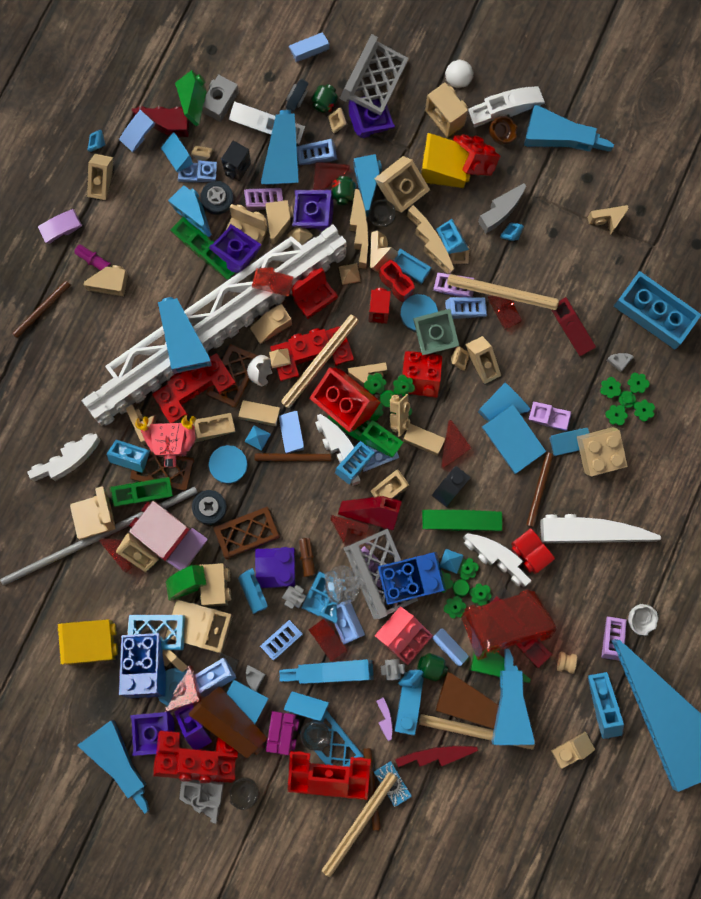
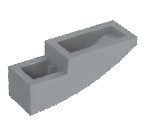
(501, 208)

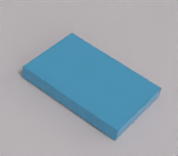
(513, 439)

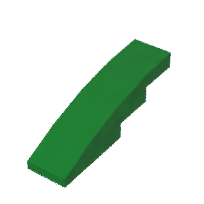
(199, 244)
(374, 436)
(462, 520)

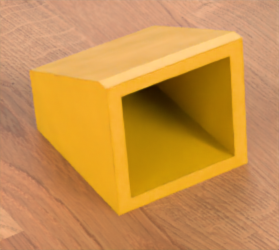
(444, 162)
(87, 642)

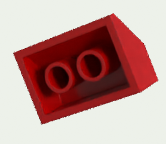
(344, 399)

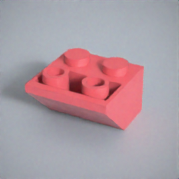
(404, 635)

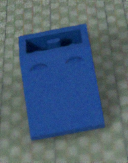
(411, 578)
(142, 666)

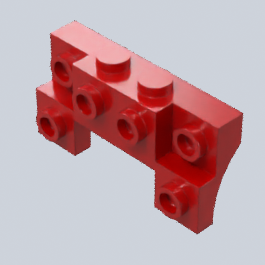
(307, 347)
(189, 384)
(193, 764)
(328, 779)

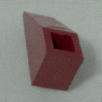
(167, 120)
(573, 327)
(374, 510)

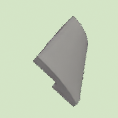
(203, 797)

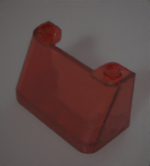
(507, 623)

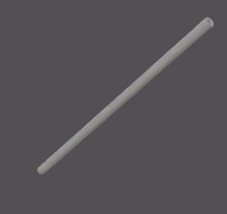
(90, 540)

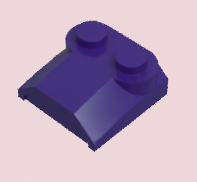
(368, 122)
(313, 209)
(235, 248)
(275, 567)
(146, 729)

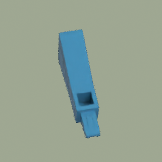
(552, 130)
(330, 672)
(512, 719)
(110, 753)

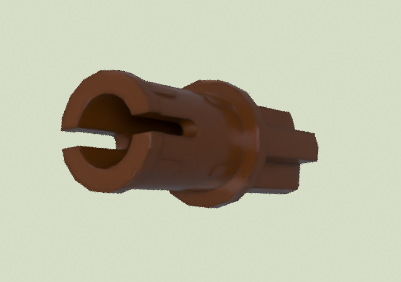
(307, 557)

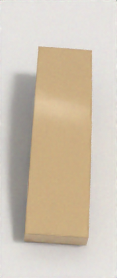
(359, 224)
(434, 247)
(213, 427)

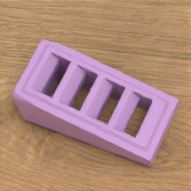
(261, 192)
(459, 293)
(606, 653)

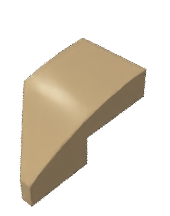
(170, 657)

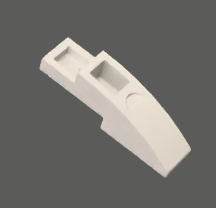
(505, 103)
(258, 119)
(336, 441)
(73, 456)
(491, 551)

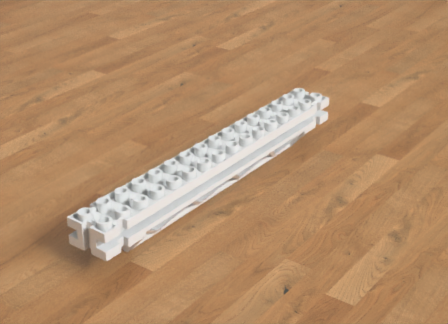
(213, 326)

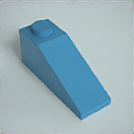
(366, 170)
(188, 205)
(605, 706)
(408, 709)

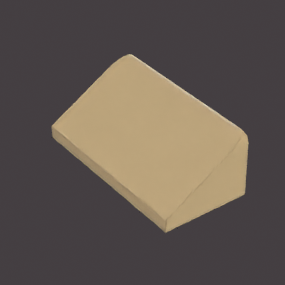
(259, 413)
(423, 439)
(137, 552)

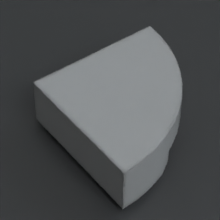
(620, 360)
(254, 677)

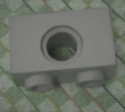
(220, 87)

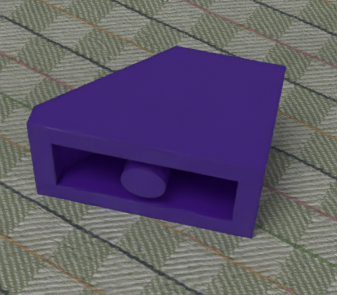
(193, 732)

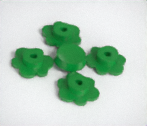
(387, 395)
(627, 399)
(462, 588)

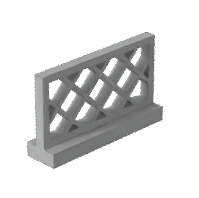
(359, 73)
(368, 584)

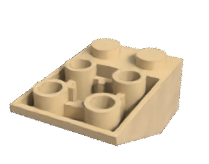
(202, 626)

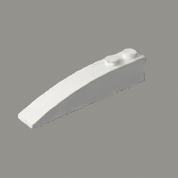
(591, 531)

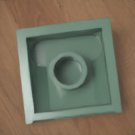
(436, 331)

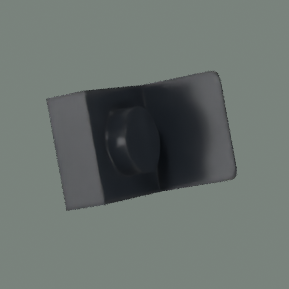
(450, 486)

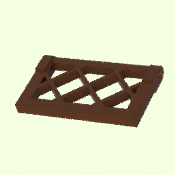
(246, 355)
(186, 476)
(260, 541)

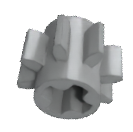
(294, 596)
(393, 669)

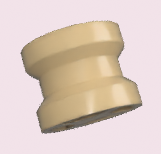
(567, 662)

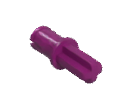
(91, 258)

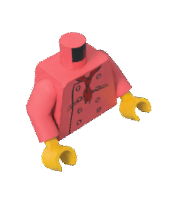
(169, 439)

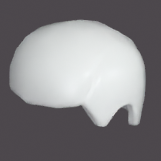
(459, 74)
(259, 369)
(643, 619)

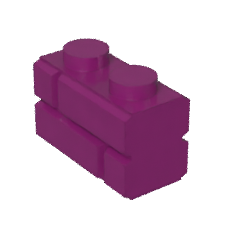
(281, 733)

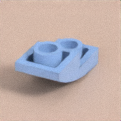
(136, 130)
(198, 172)

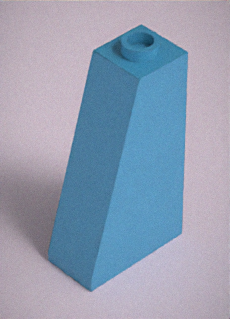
(281, 158)
(181, 339)

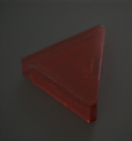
(326, 173)
(454, 445)
(185, 693)

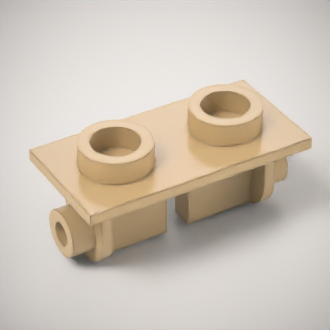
(399, 422)

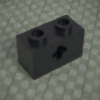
(236, 161)

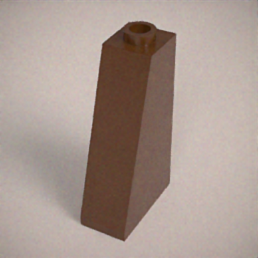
(466, 702)
(228, 722)

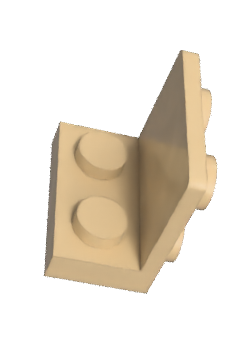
(250, 223)
(93, 515)

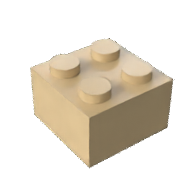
(446, 109)
(402, 183)
(602, 451)
(216, 590)

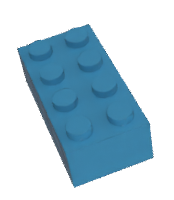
(657, 310)

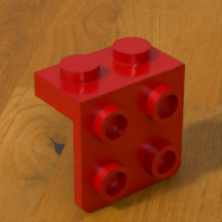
(481, 158)
(313, 293)
(424, 371)

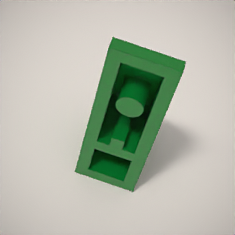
(192, 95)
(491, 665)

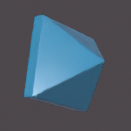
(96, 141)
(512, 232)
(257, 437)
(451, 561)
(411, 678)

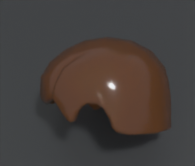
(503, 130)

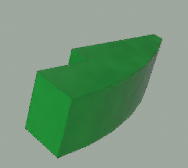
(140, 491)
(185, 581)

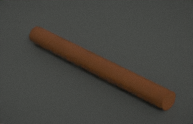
(41, 309)
(291, 457)
(539, 490)
(372, 788)

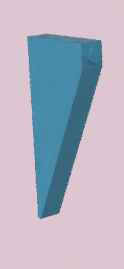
(669, 718)

